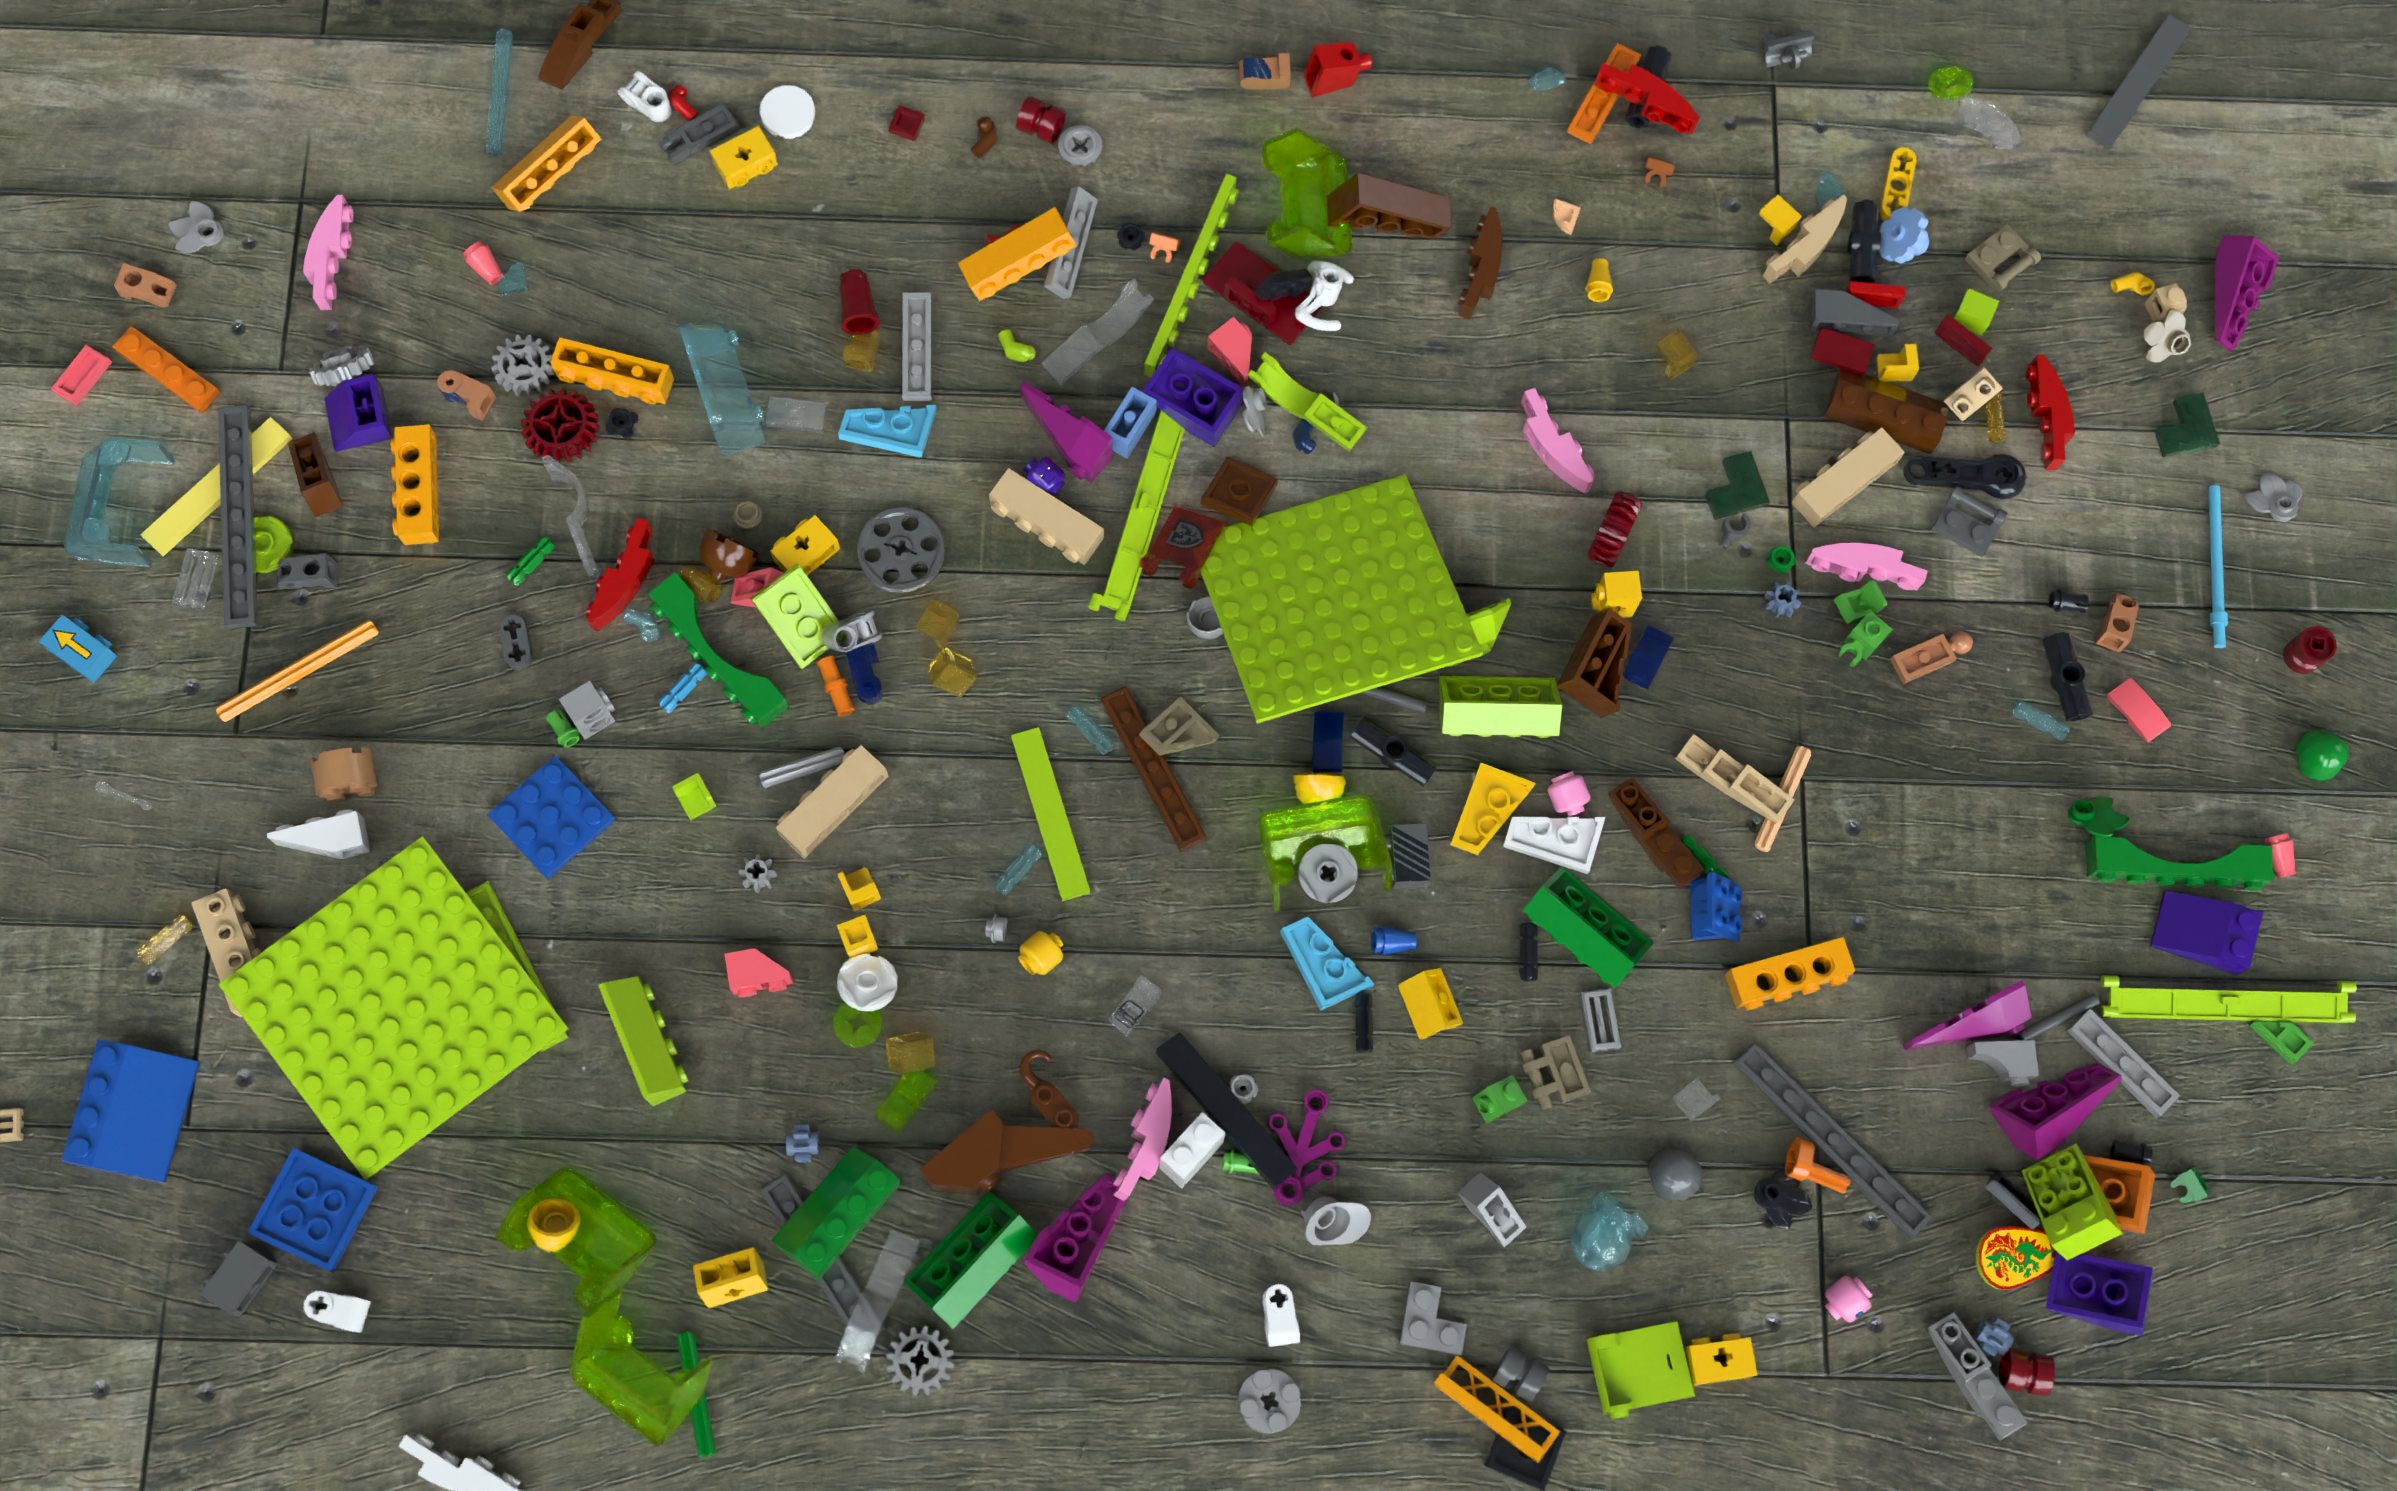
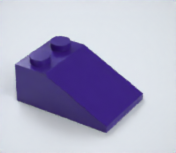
(1195, 396)
(2207, 931)
(2101, 1292)

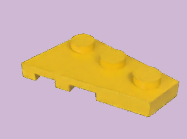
(1488, 806)

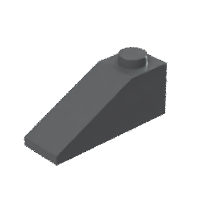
(1848, 314)

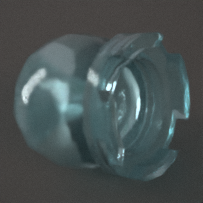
(1604, 1236)

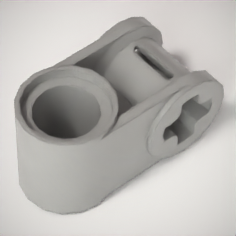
(857, 631)

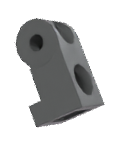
(307, 572)

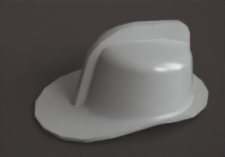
(1335, 1221)

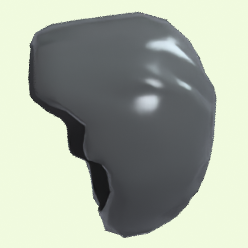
(1675, 1174)

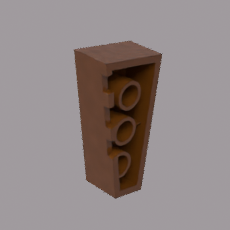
(1389, 207)

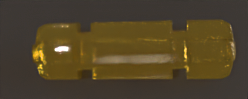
(1995, 419)
(164, 939)

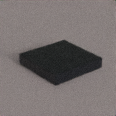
(1517, 1465)

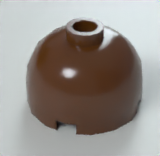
(726, 555)

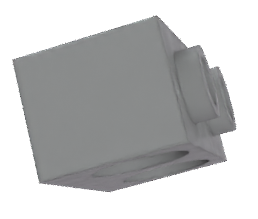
(588, 709)

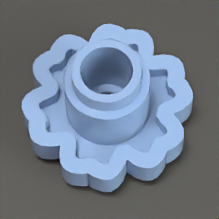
(1904, 235)

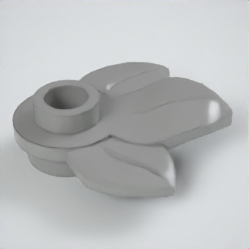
(193, 229)
(1255, 402)
(2275, 495)

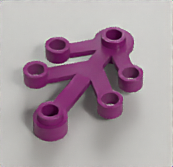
(1301, 1153)

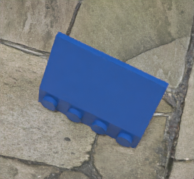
(130, 1111)

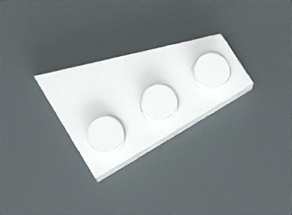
(1561, 841)

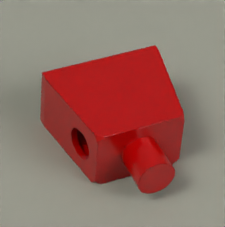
(1334, 67)

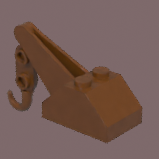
(989, 1148)

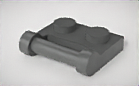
(1966, 529)

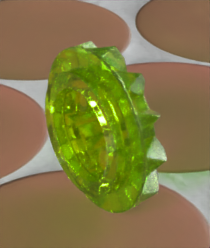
(1946, 76)
(865, 1034)

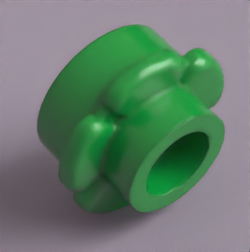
(1784, 553)

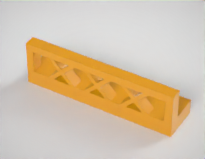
(1489, 1417)

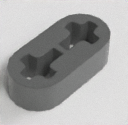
(509, 643)

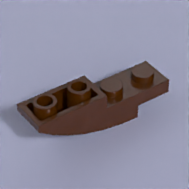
(574, 41)
(1485, 262)
(1654, 834)

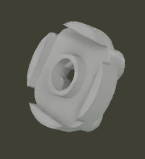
(1345, 873)
(1286, 1395)

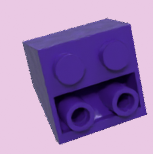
(357, 413)

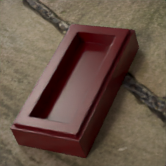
(1963, 340)

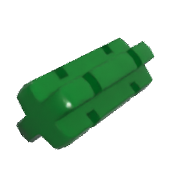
(530, 561)
(1703, 856)

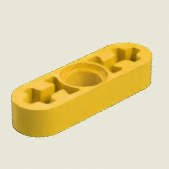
(1904, 176)

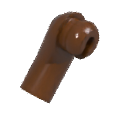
(987, 135)

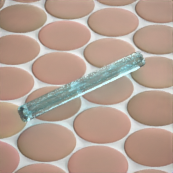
(499, 92)

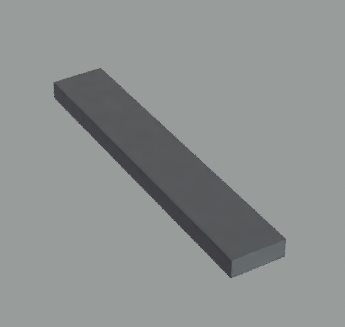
(2139, 81)
(837, 1281)

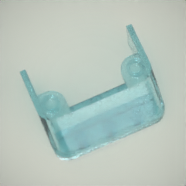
(723, 386)
(86, 532)

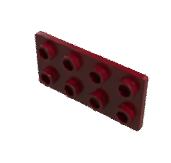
(1236, 280)

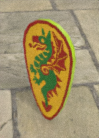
(2014, 1256)

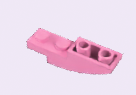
(326, 246)
(1557, 452)
(1854, 560)
(1152, 1131)

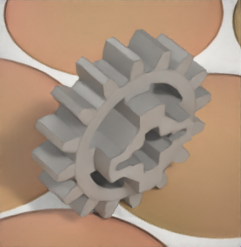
(341, 365)
(522, 376)
(906, 1359)

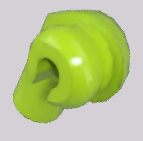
(1015, 350)

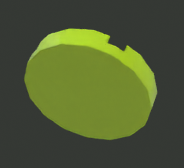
(272, 543)

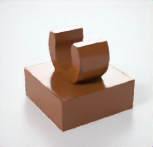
(1658, 167)

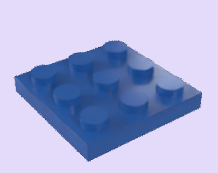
(551, 817)
(313, 1210)

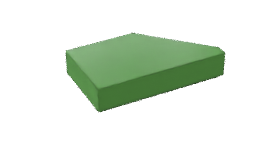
(2284, 1038)

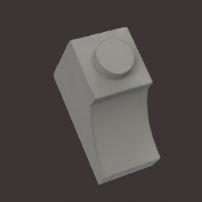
(2010, 1059)
(1492, 1208)

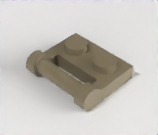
(1998, 250)

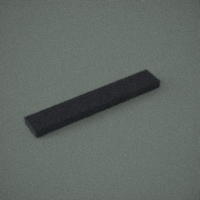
(1226, 1111)

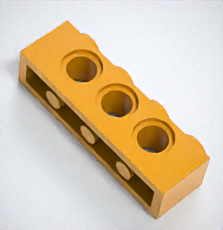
(425, 524)
(1831, 954)

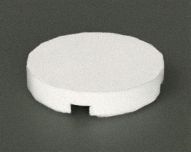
(787, 111)
(867, 982)

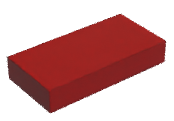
(1877, 294)

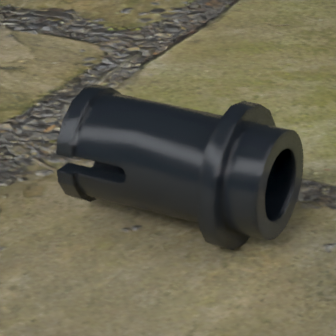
(2066, 601)
(2131, 1152)

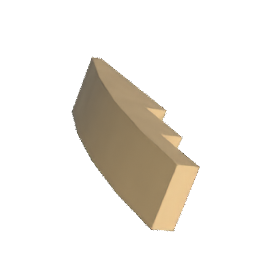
(1734, 779)

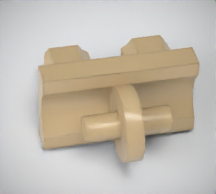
(1973, 393)

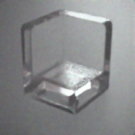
(1695, 1099)

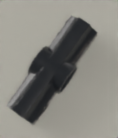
(1657, 64)
(1864, 242)
(2063, 660)
(1377, 740)

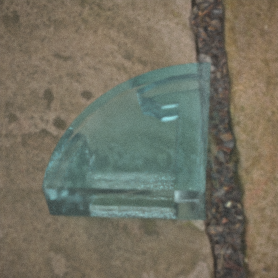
(1547, 79)
(1827, 189)
(513, 281)

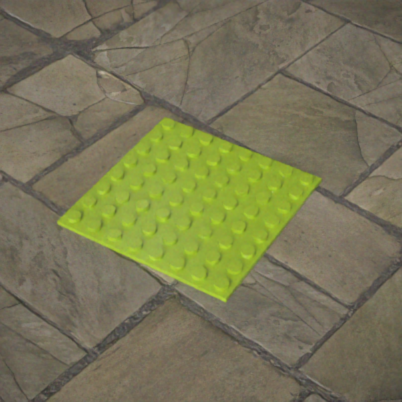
(1335, 599)
(393, 1007)

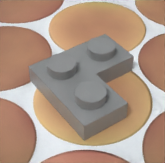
(1421, 1326)

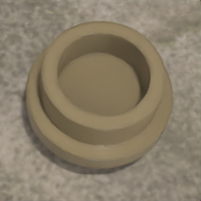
(747, 514)

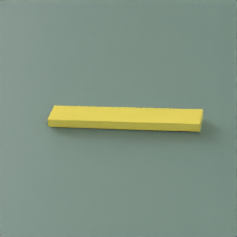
(206, 494)

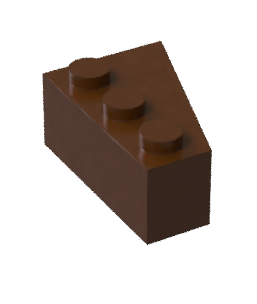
(1597, 663)

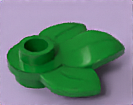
(2097, 816)

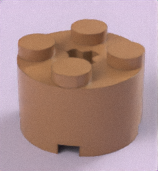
(343, 773)

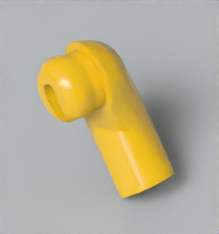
(2135, 282)

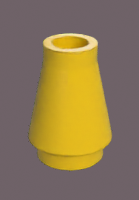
(1599, 283)

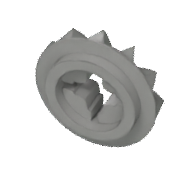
(1080, 134)

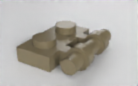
(1564, 1069)

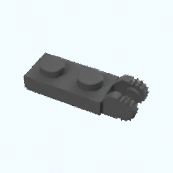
(700, 133)

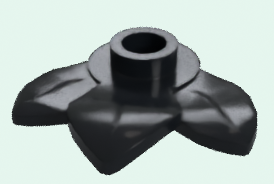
(1786, 1199)

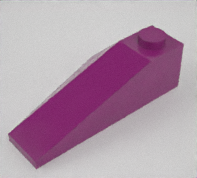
(2241, 273)
(1079, 442)
(1989, 1019)
(2048, 1114)
(1072, 1244)

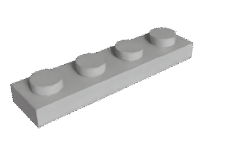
(1078, 219)
(917, 347)
(2118, 1056)

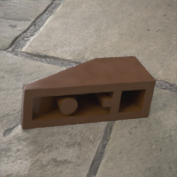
(314, 475)

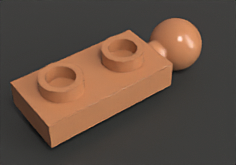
(1930, 655)

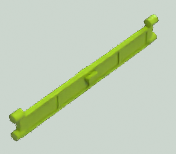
(1141, 518)
(2227, 1004)

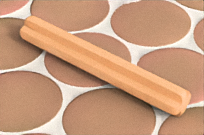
(1789, 785)

